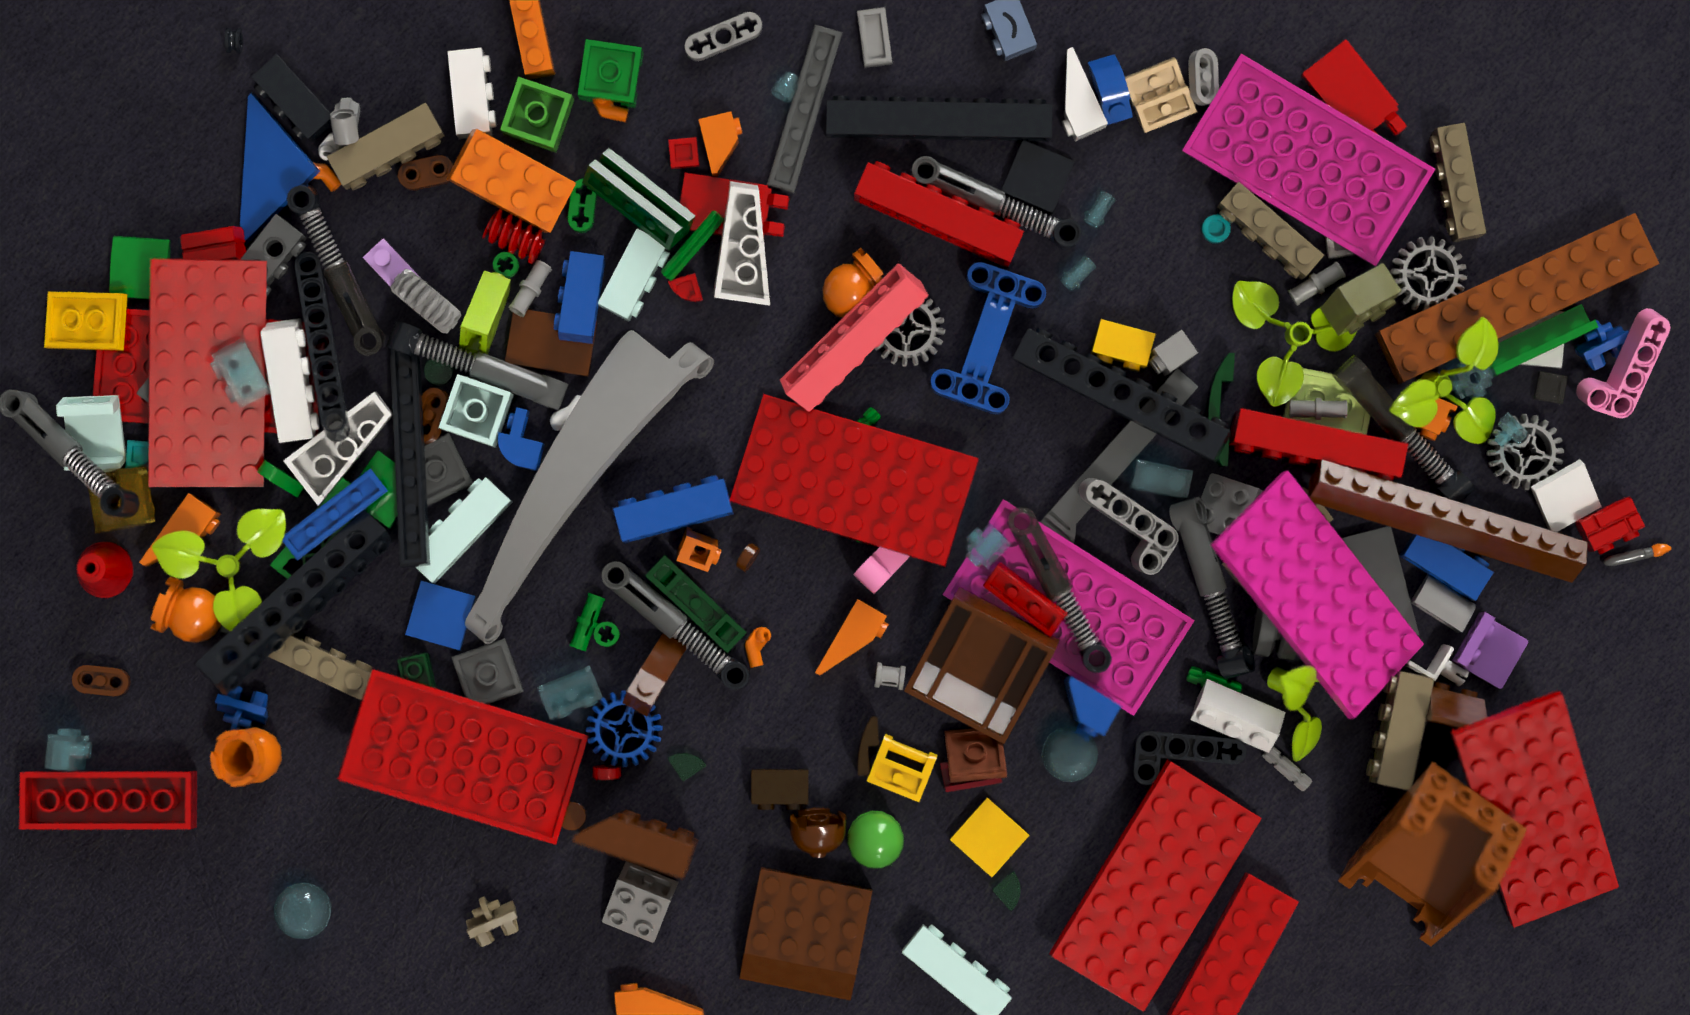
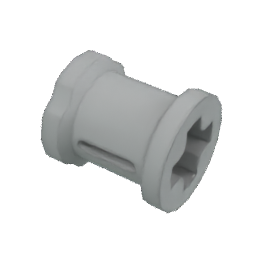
(889, 676)

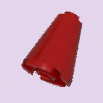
(104, 569)

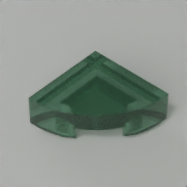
(686, 764)
(1009, 890)

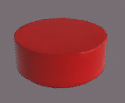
(606, 772)

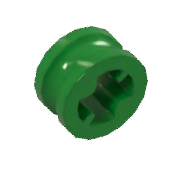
(504, 256)
(615, 631)

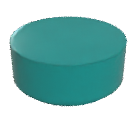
(1215, 229)

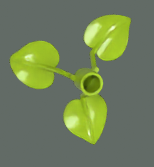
(1277, 377)
(1417, 402)
(181, 552)
(1295, 689)

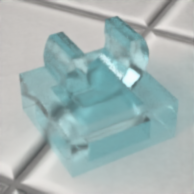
(1510, 430)

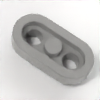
(1203, 77)

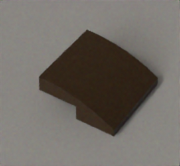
(869, 738)

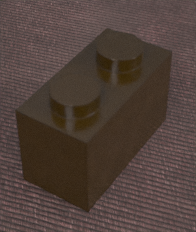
(779, 787)

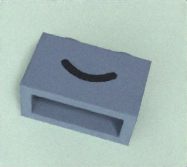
(1009, 28)

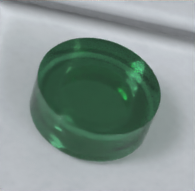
(438, 373)

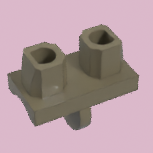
(489, 917)

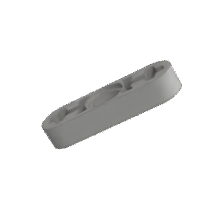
(745, 36)

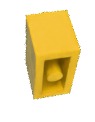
(1122, 345)

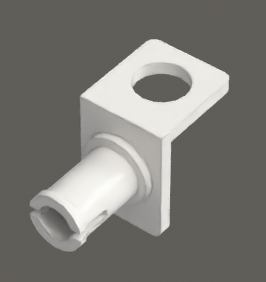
(1443, 666)

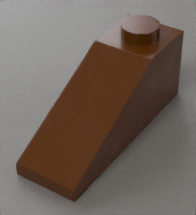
(654, 674)

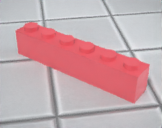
(854, 337)

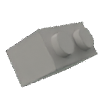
(1172, 353)

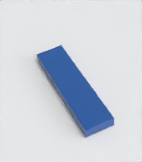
(334, 514)

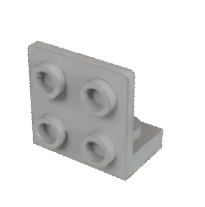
(1226, 501)
(639, 901)

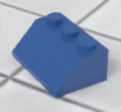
(1089, 707)

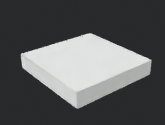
(1566, 496)

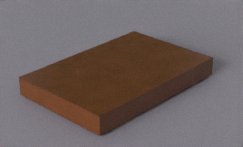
(538, 346)

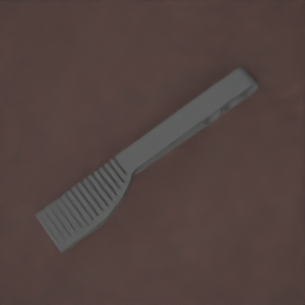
(1113, 460)

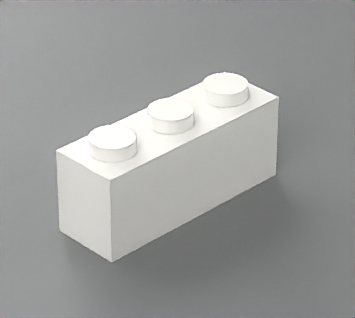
(471, 91)
(1238, 716)

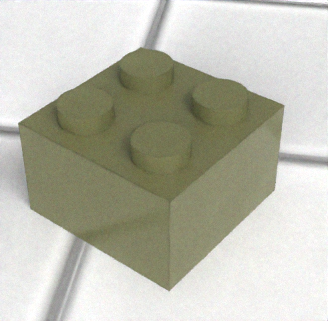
(1361, 300)

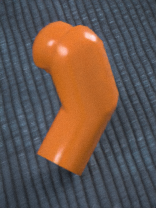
(607, 110)
(327, 176)
(755, 643)

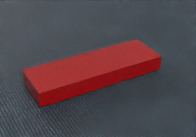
(1025, 599)

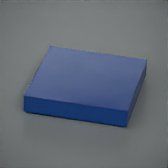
(440, 615)

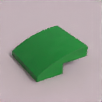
(132, 264)
(385, 507)

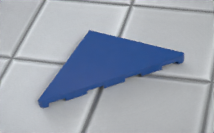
(270, 168)

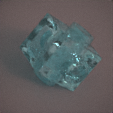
(1464, 387)

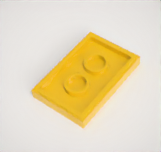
(85, 321)

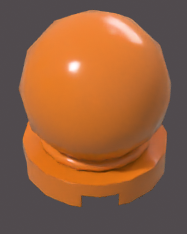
(850, 283)
(185, 612)
(246, 756)

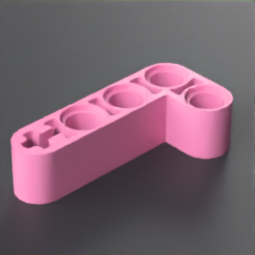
(1646, 324)
(879, 568)

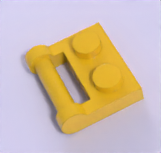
(900, 777)

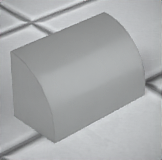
(1443, 604)

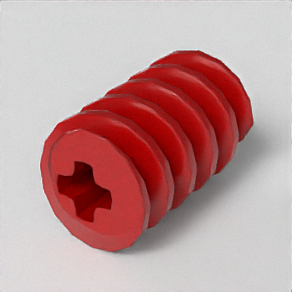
(514, 236)

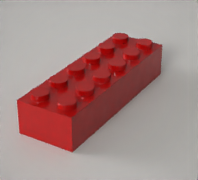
(937, 214)
(1313, 443)
(108, 800)
(1235, 950)

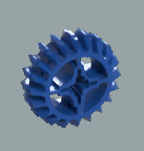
(617, 751)

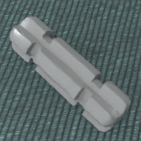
(1287, 769)

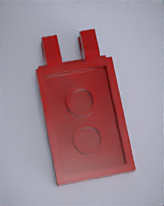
(1353, 89)
(708, 194)

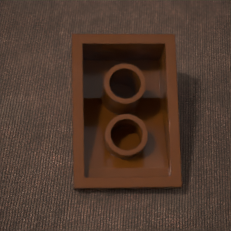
(1454, 708)

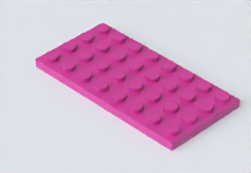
(1308, 160)
(1317, 594)
(1126, 617)

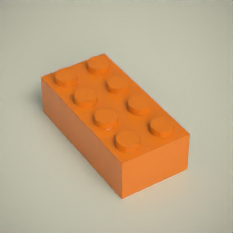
(511, 180)

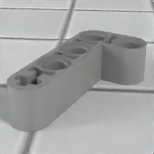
(1126, 518)

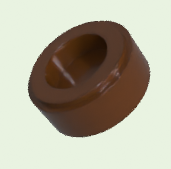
(747, 557)
(574, 816)

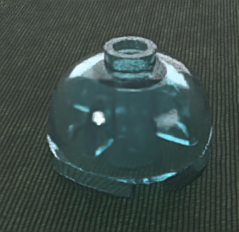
(1069, 754)
(302, 910)

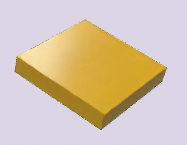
(989, 837)

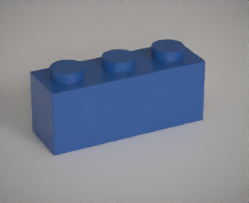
(580, 297)
(1448, 565)

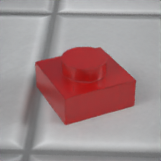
(683, 153)

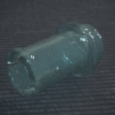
(1099, 209)
(1077, 273)

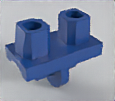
(1600, 341)
(241, 712)

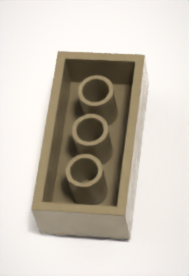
(1400, 730)

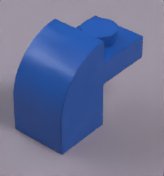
(1111, 88)
(515, 447)

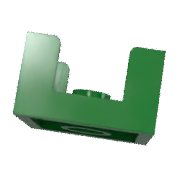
(610, 72)

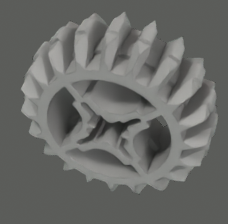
(1430, 261)
(425, 301)
(930, 330)
(1522, 463)

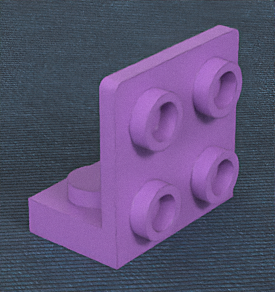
(1490, 650)

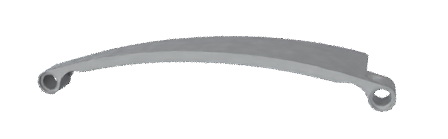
(609, 414)

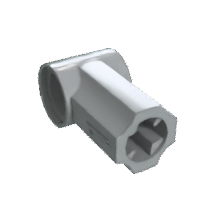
(345, 121)

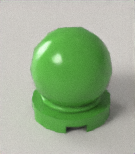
(875, 839)

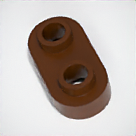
(425, 171)
(432, 415)
(101, 681)

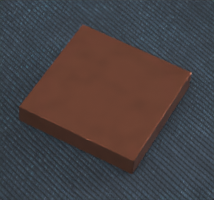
(974, 756)

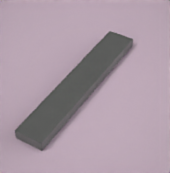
(804, 109)

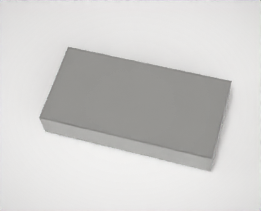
(874, 37)

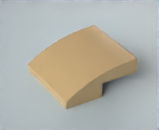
(1159, 95)

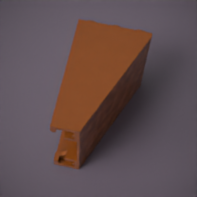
(1438, 851)

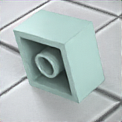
(476, 410)

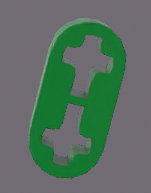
(575, 205)
(280, 478)

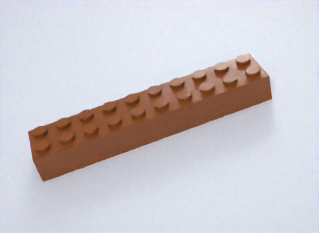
(1519, 296)

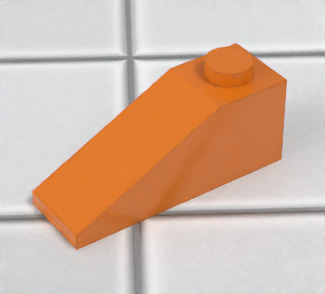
(191, 516)
(856, 632)
(644, 1001)

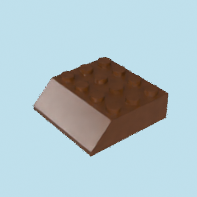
(981, 665)
(642, 842)
(806, 933)

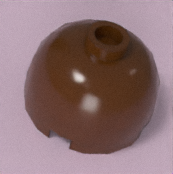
(817, 830)

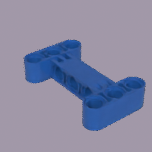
(988, 337)

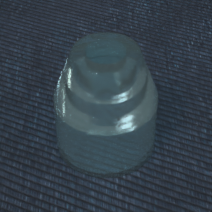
(785, 87)

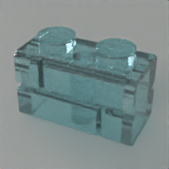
(1161, 479)

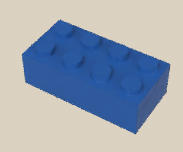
(673, 510)

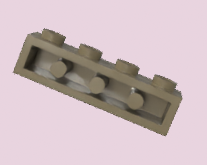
(385, 147)
(1458, 182)
(1270, 231)
(323, 665)

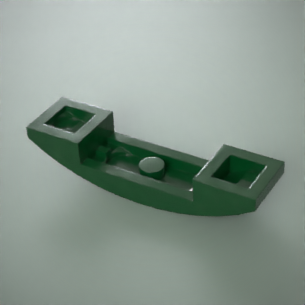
(1223, 374)
(695, 603)

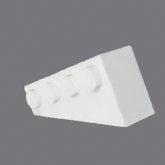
(741, 259)
(289, 380)
(324, 462)

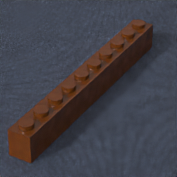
(1447, 521)

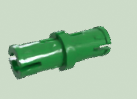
(587, 622)

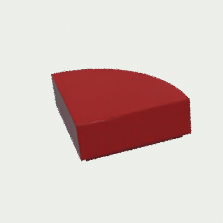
(687, 288)

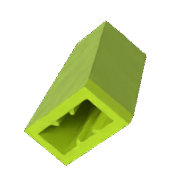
(484, 313)

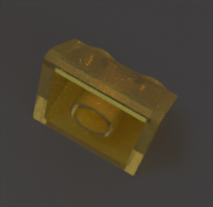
(129, 479)

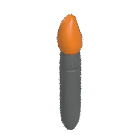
(1640, 554)

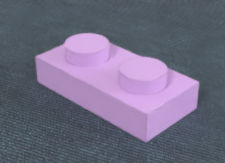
(386, 261)

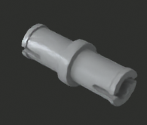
(1316, 283)
(530, 288)
(1317, 408)

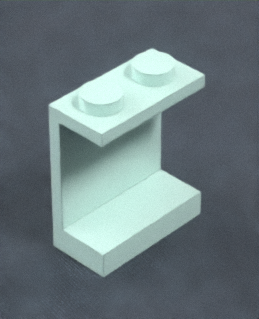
(97, 427)

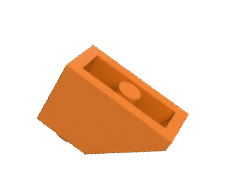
(720, 139)

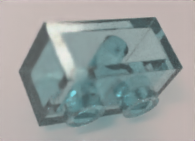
(240, 373)
(985, 545)
(570, 693)
(67, 750)

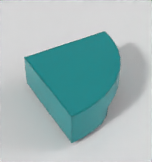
(136, 453)

